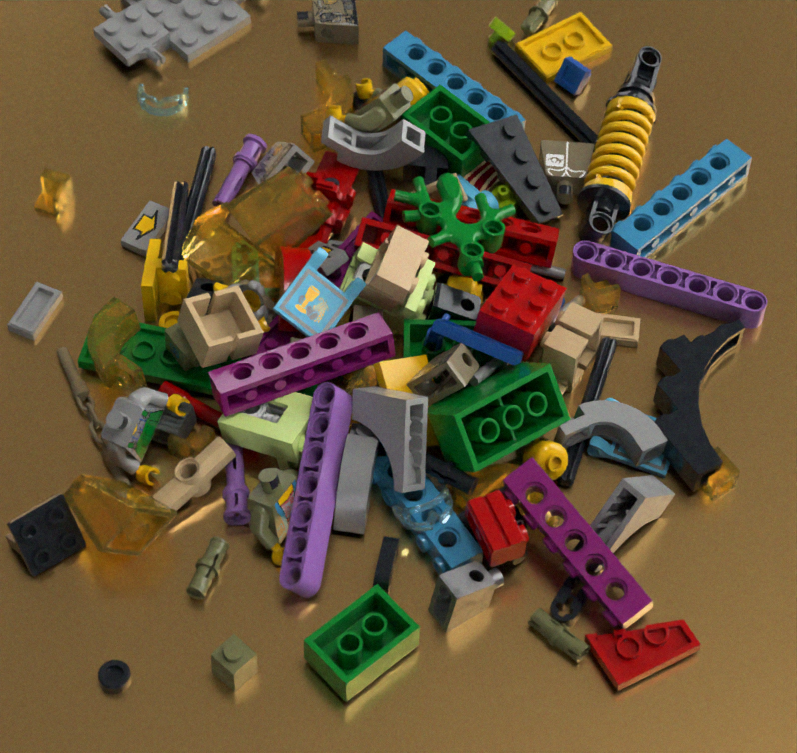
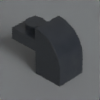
(428, 165)

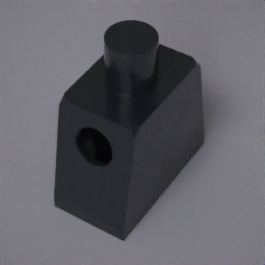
(455, 302)

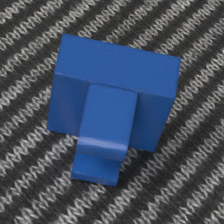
(573, 75)

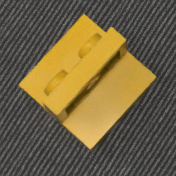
(160, 286)

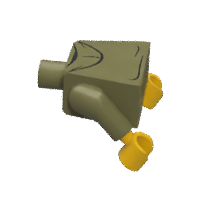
(376, 112)

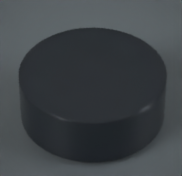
(114, 676)

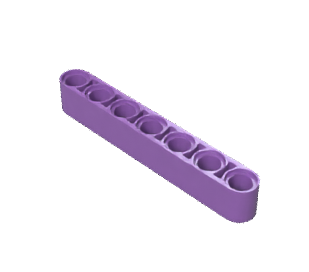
(669, 284)
(316, 490)

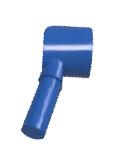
(435, 337)

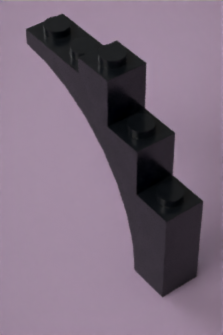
(678, 399)

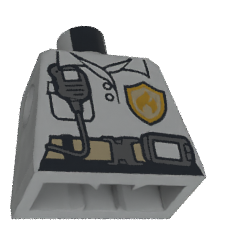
(280, 157)

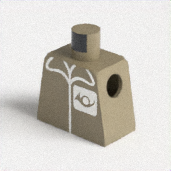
(565, 167)

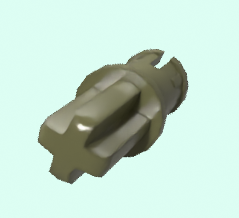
(538, 15)

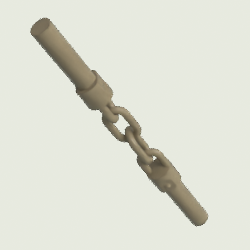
(81, 393)

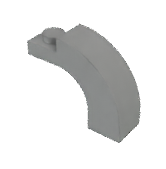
(374, 150)
(616, 422)
(356, 480)

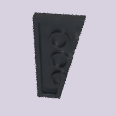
(513, 158)

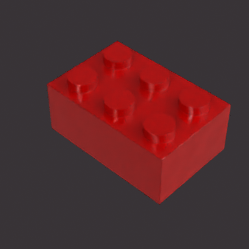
(520, 310)

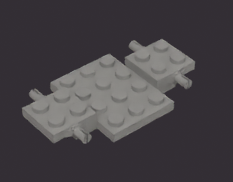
(156, 25)

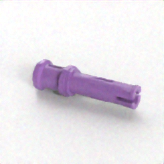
(243, 163)
(236, 491)

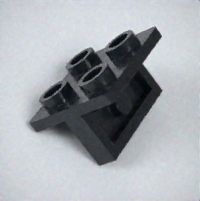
(45, 534)

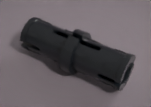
(451, 475)

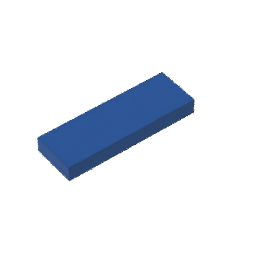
(477, 341)

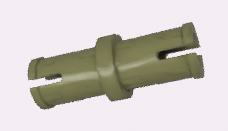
(207, 568)
(559, 635)

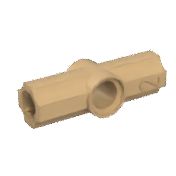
(195, 474)

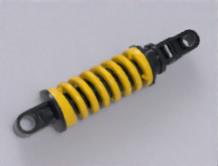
(620, 149)

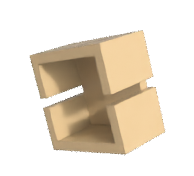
(395, 269)
(226, 329)
(572, 343)

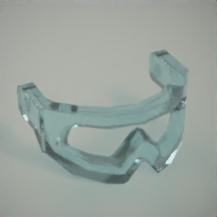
(181, 98)
(404, 515)

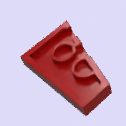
(641, 652)

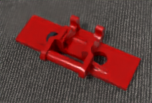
(336, 184)

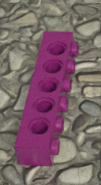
(302, 364)
(532, 478)

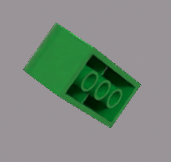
(497, 415)

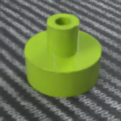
(500, 31)
(504, 196)

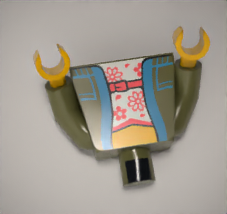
(271, 508)

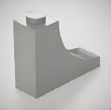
(401, 426)
(628, 509)

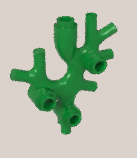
(431, 215)

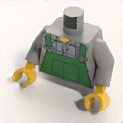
(132, 426)

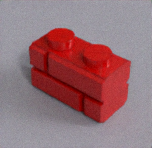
(496, 528)

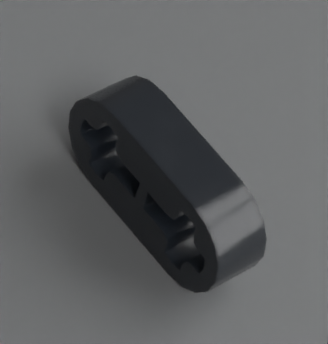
(386, 563)
(565, 597)

